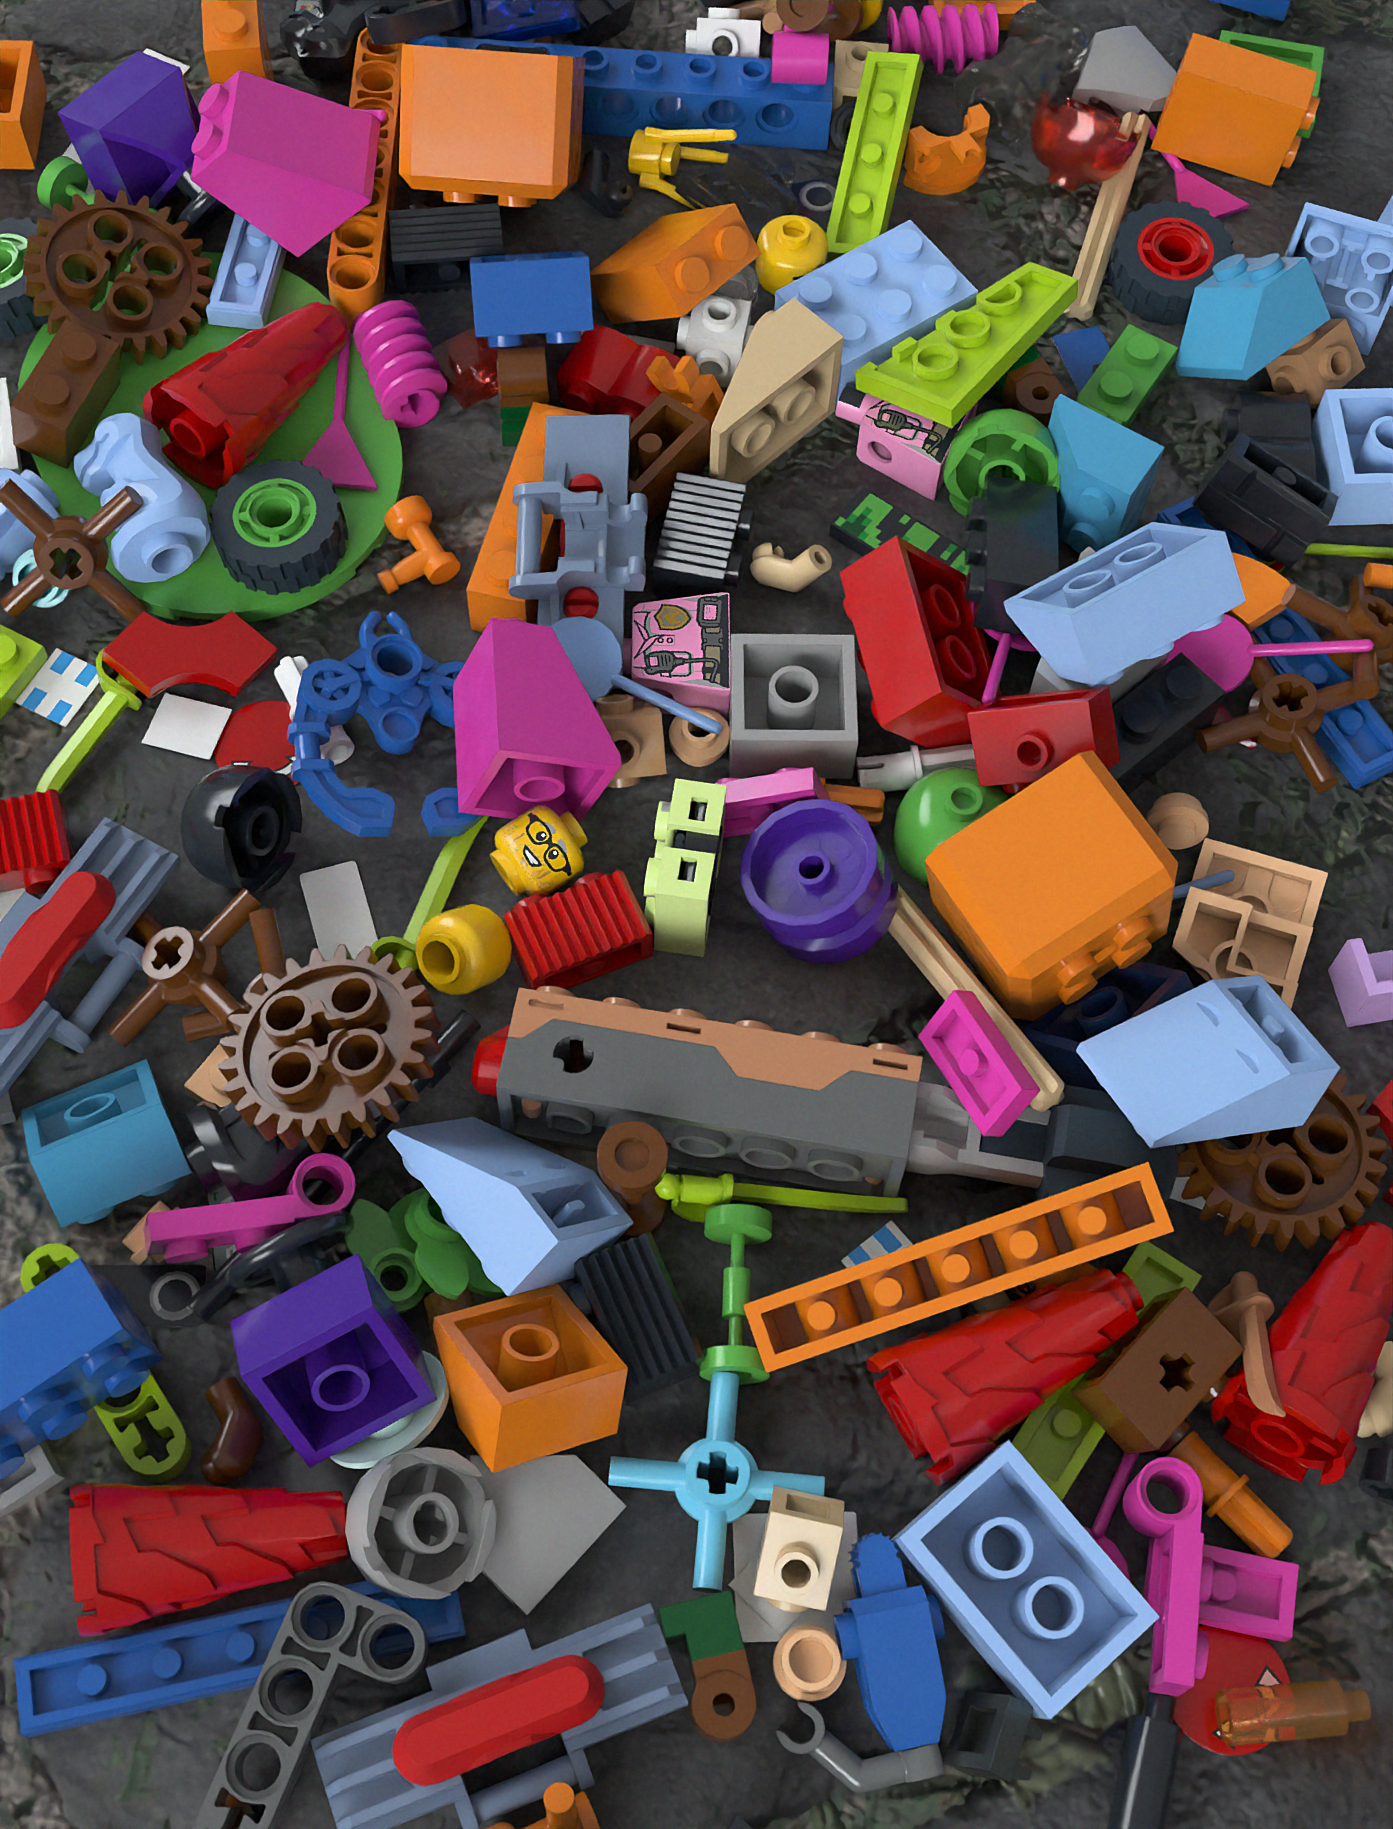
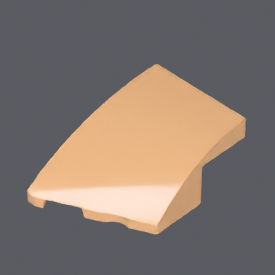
(1252, 923)

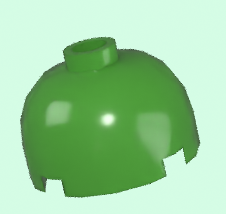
(999, 445)
(937, 810)

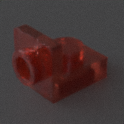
(468, 367)

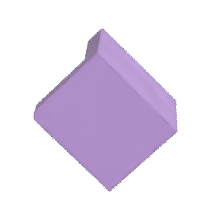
(1363, 983)

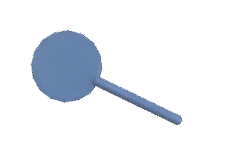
(599, 663)

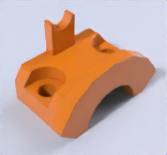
(947, 163)

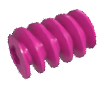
(944, 37)
(399, 363)

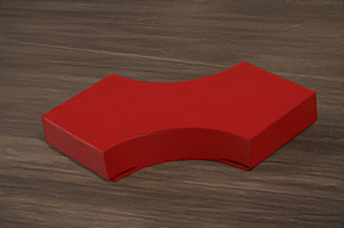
(163, 654)

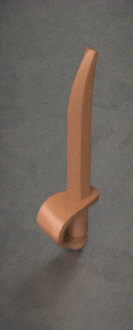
(1244, 1315)

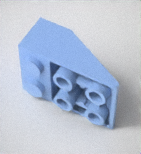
(1350, 265)
(1212, 1064)
(512, 1200)

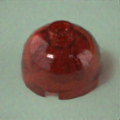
(1079, 142)

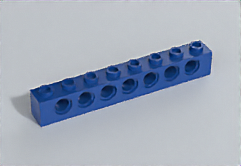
(688, 91)

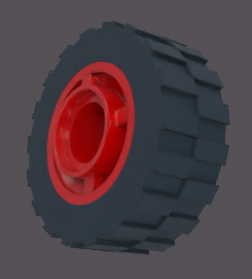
(1163, 257)

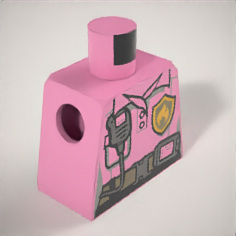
(899, 441)
(682, 650)

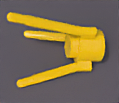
(658, 154)

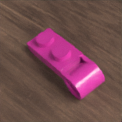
(799, 57)
(188, 1232)
(1182, 1574)

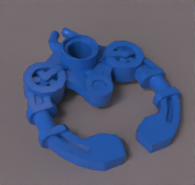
(394, 710)

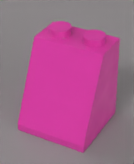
(284, 158)
(527, 727)

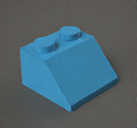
(1249, 316)
(1102, 475)
(104, 1144)

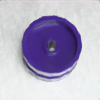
(819, 881)

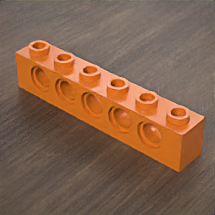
(958, 1267)

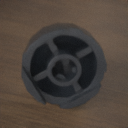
(240, 826)

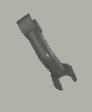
(866, 1774)

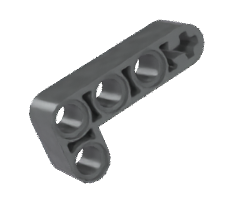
(291, 1734)

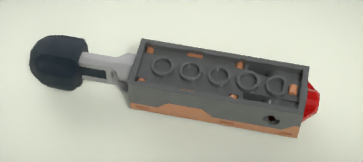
(780, 1103)

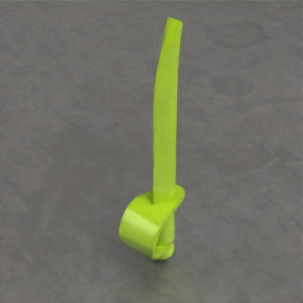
(117, 696)
(432, 898)
(696, 1194)

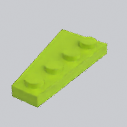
(970, 347)

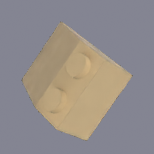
(777, 391)

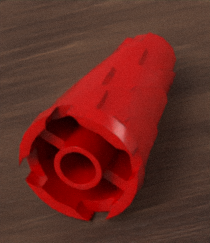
(239, 396)
(1321, 1362)
(995, 1367)
(191, 1544)

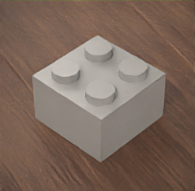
(792, 704)

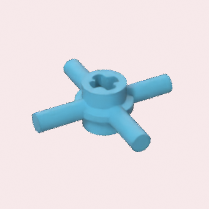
(693, 1494)

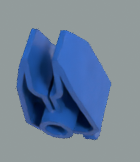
(893, 1646)

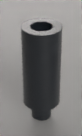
(1147, 1767)

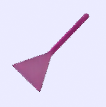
(1198, 190)
(335, 450)

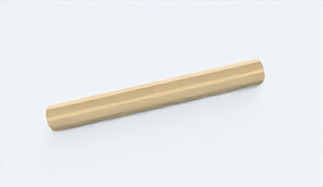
(1105, 224)
(950, 973)

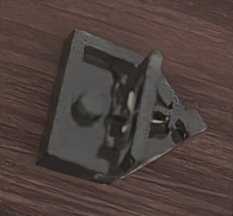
(755, 191)

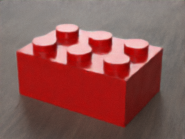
(917, 643)

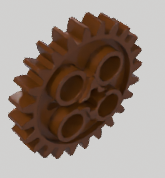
(73, 248)
(315, 1034)
(1238, 1179)

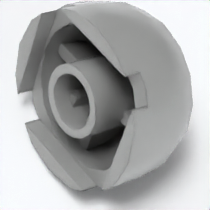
(420, 1523)

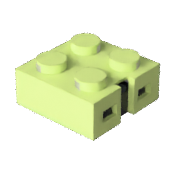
(685, 866)

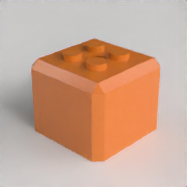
(490, 123)
(1054, 888)

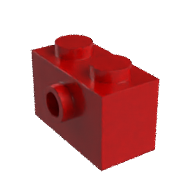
(1032, 734)

